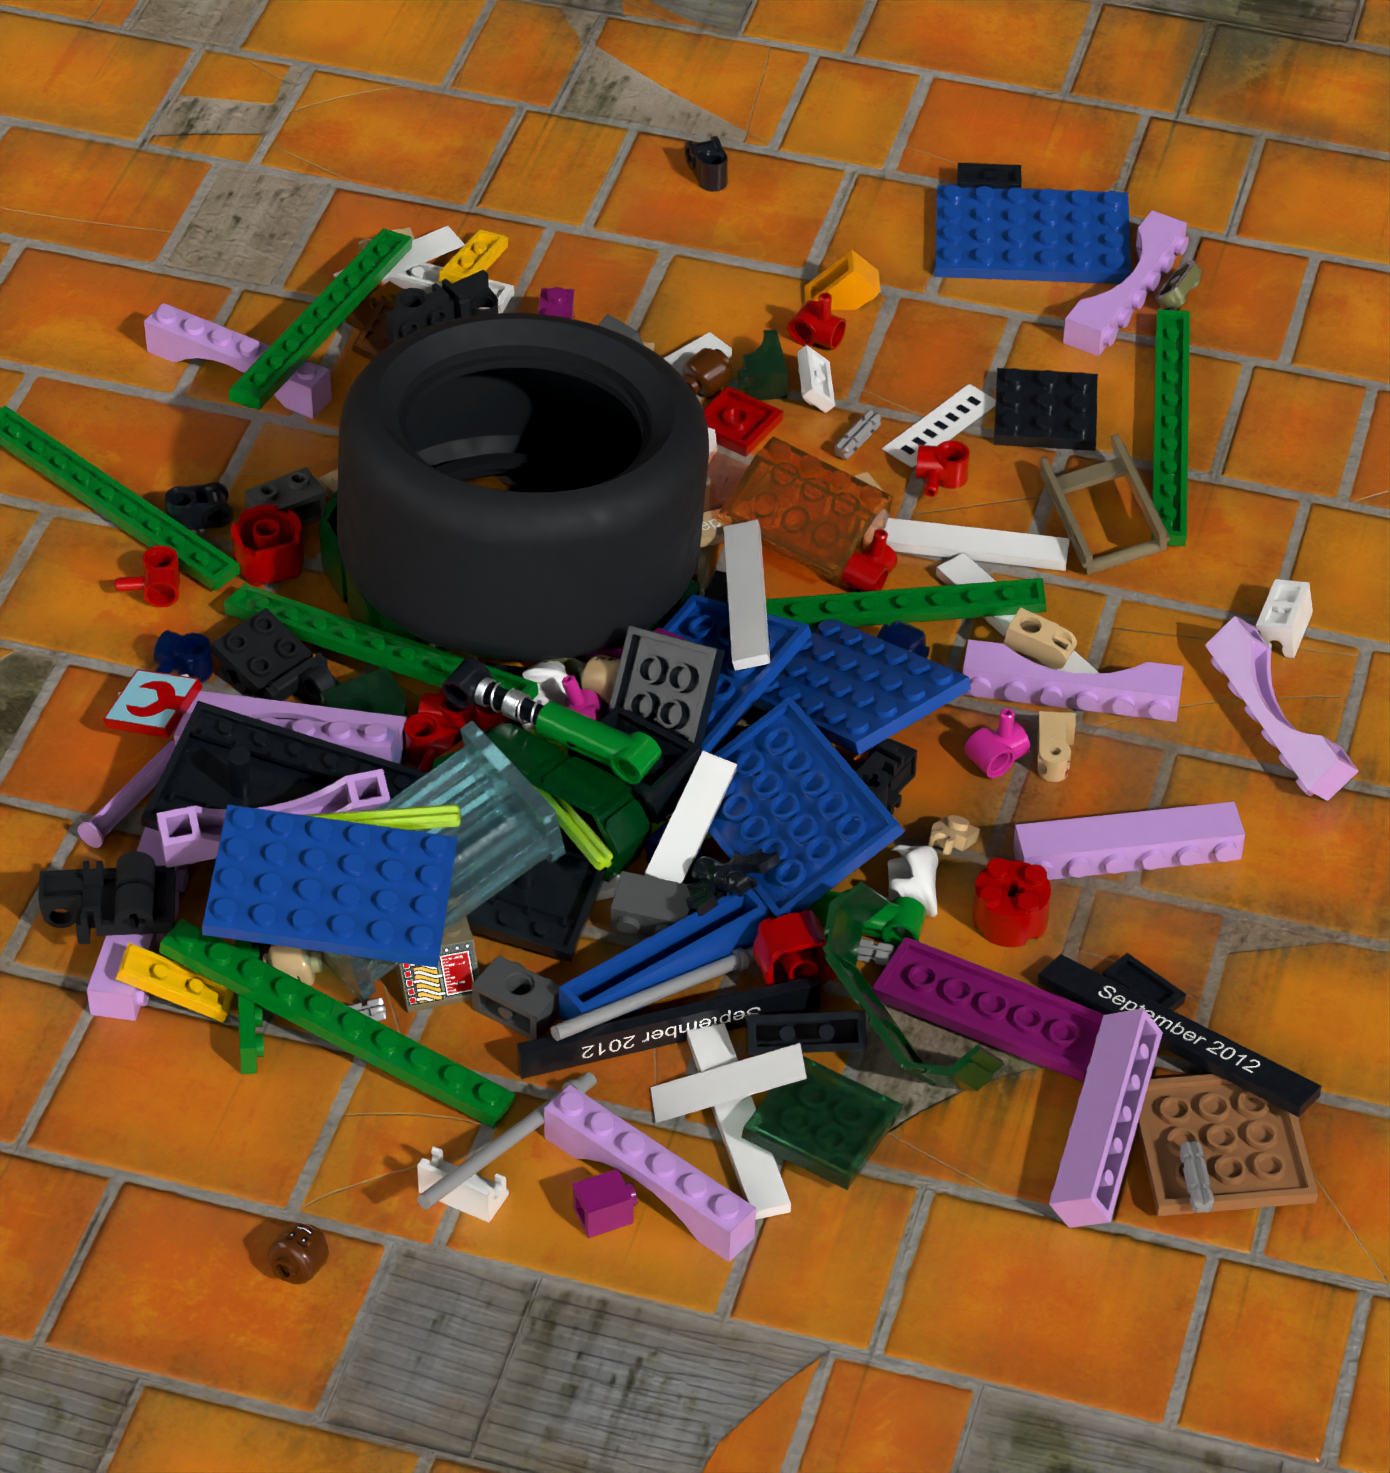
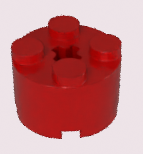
(268, 544)
(1011, 902)
(792, 949)

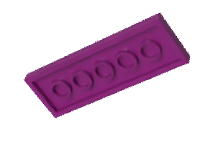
(990, 1007)

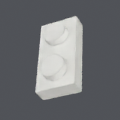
(815, 379)

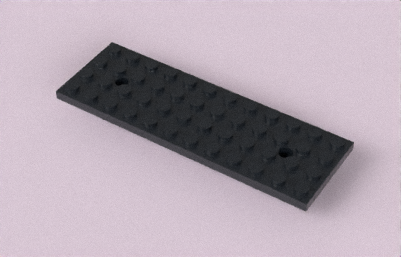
(260, 764)

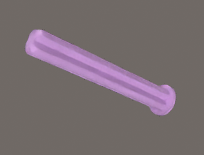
(126, 799)

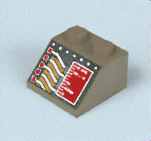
(450, 982)

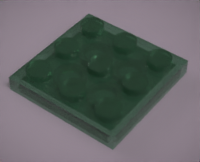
(823, 1123)

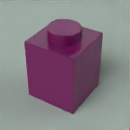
(604, 1202)

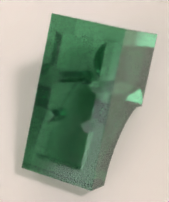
(765, 370)
(368, 693)

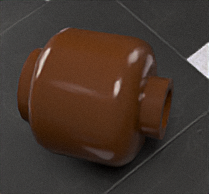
(707, 372)

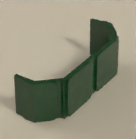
(333, 566)
(579, 784)
(843, 937)

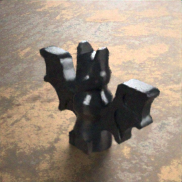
(726, 877)

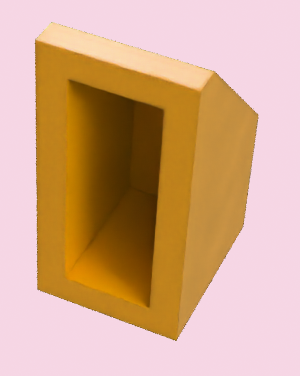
(849, 282)

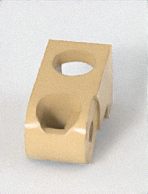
(1040, 639)
(1054, 736)

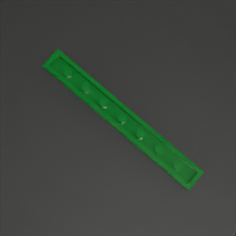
(914, 604)

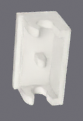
(1286, 615)
(475, 1196)

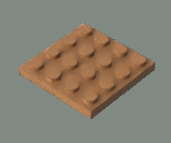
(1248, 1146)

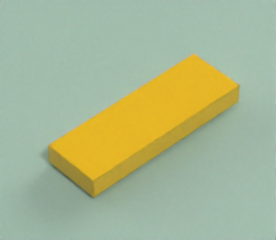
(475, 256)
(173, 982)

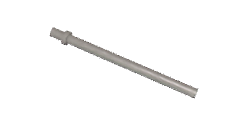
(738, 960)
(496, 1147)

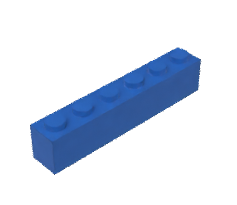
(666, 955)

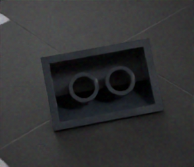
(668, 777)

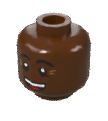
(298, 1253)

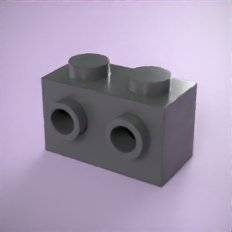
(295, 492)
(647, 904)

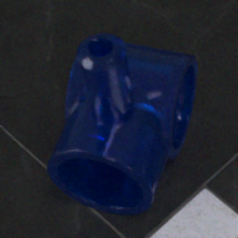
(184, 654)

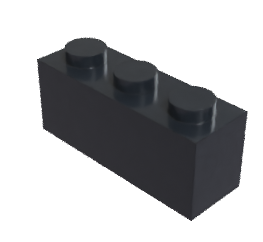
(813, 1030)

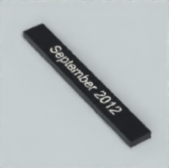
(664, 1026)
(1185, 1036)

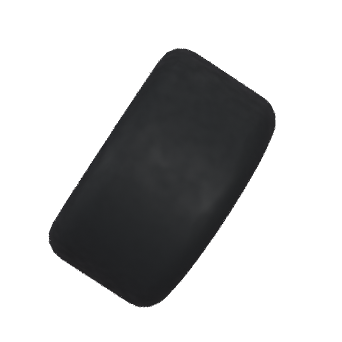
(511, 567)

